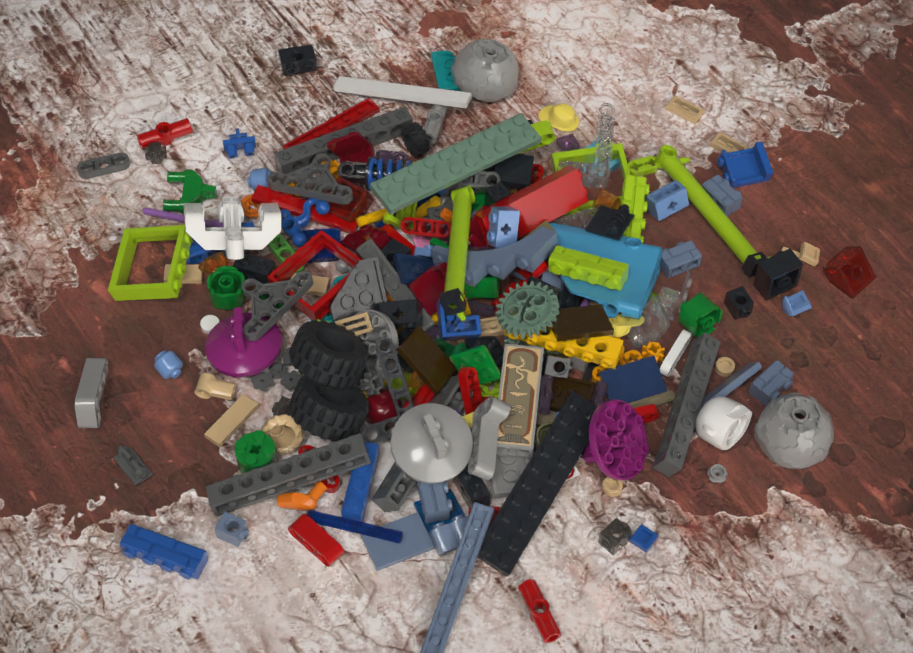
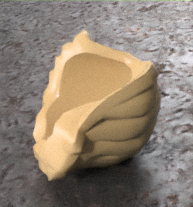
(285, 433)

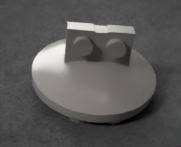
(381, 326)
(431, 443)

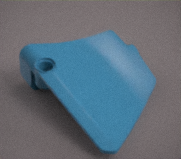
(643, 272)

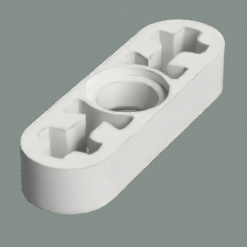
(675, 353)

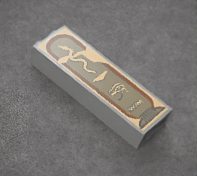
(521, 390)

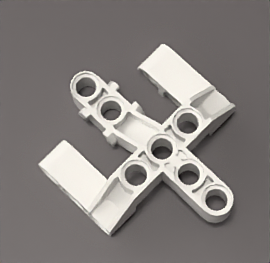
(232, 236)

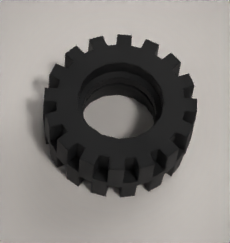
(415, 139)

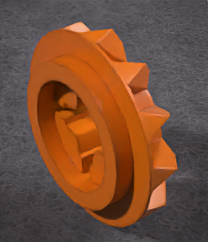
(246, 202)

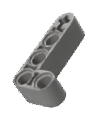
(90, 392)
(485, 436)

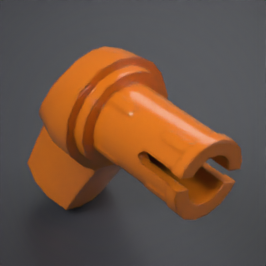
(301, 501)

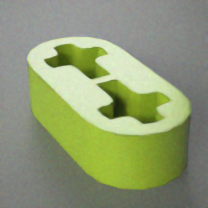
(643, 166)

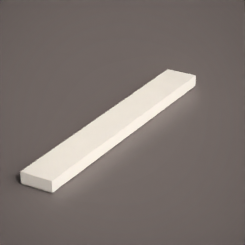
(402, 92)

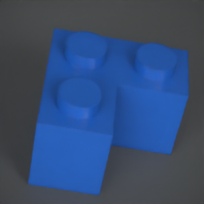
(454, 329)

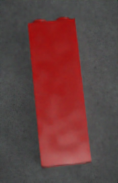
(541, 201)

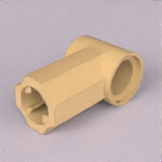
(210, 386)

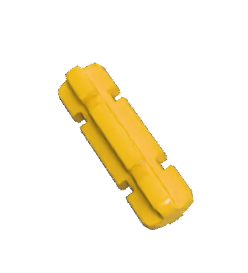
(422, 210)
(371, 217)

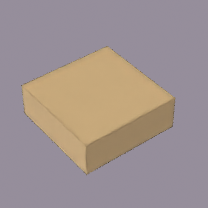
(809, 254)

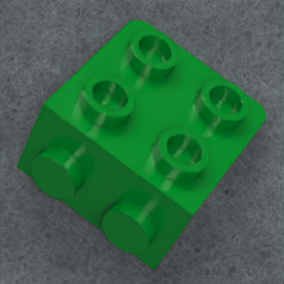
(476, 357)

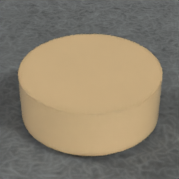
(725, 366)
(612, 487)

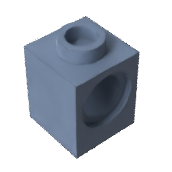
(230, 522)

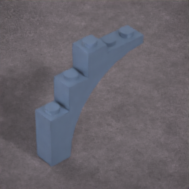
(502, 261)

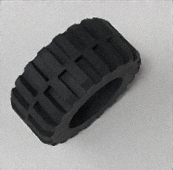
(328, 354)
(328, 411)

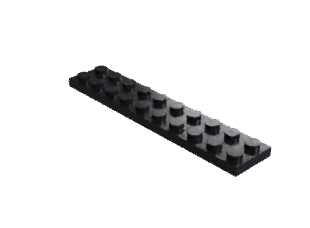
(537, 485)

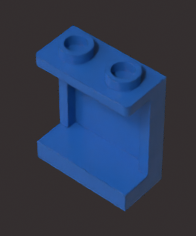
(745, 166)

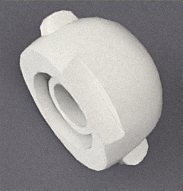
(722, 422)

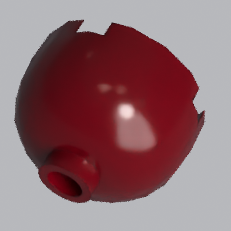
(382, 408)

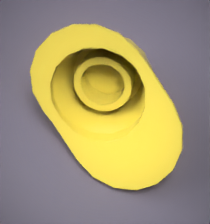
(560, 116)
(623, 324)

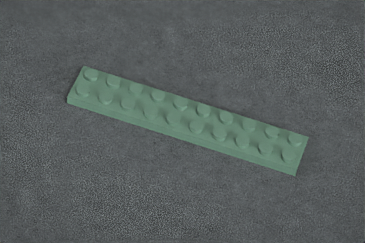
(455, 163)

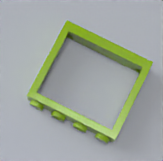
(587, 156)
(131, 236)

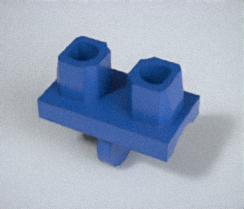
(239, 141)

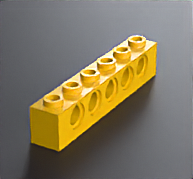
(608, 359)

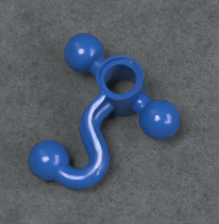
(294, 226)

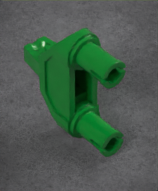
(193, 190)

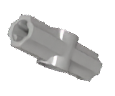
(435, 122)

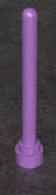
(177, 217)

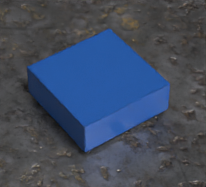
(643, 538)

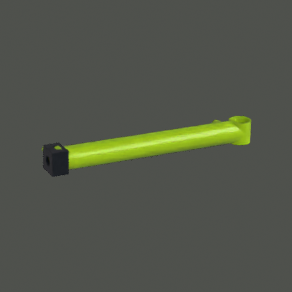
(739, 245)
(453, 298)

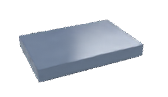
(414, 542)

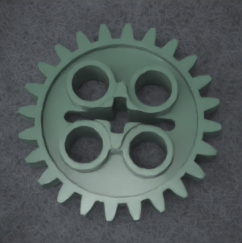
(527, 309)

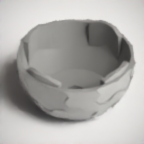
(486, 70)
(791, 440)

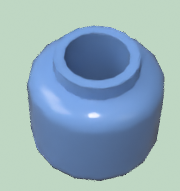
(258, 177)
(168, 364)

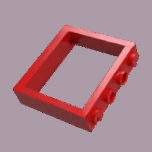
(300, 258)

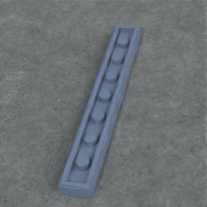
(457, 579)

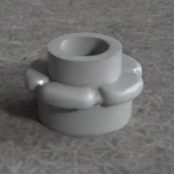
(717, 469)

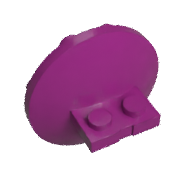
(235, 355)
(617, 440)

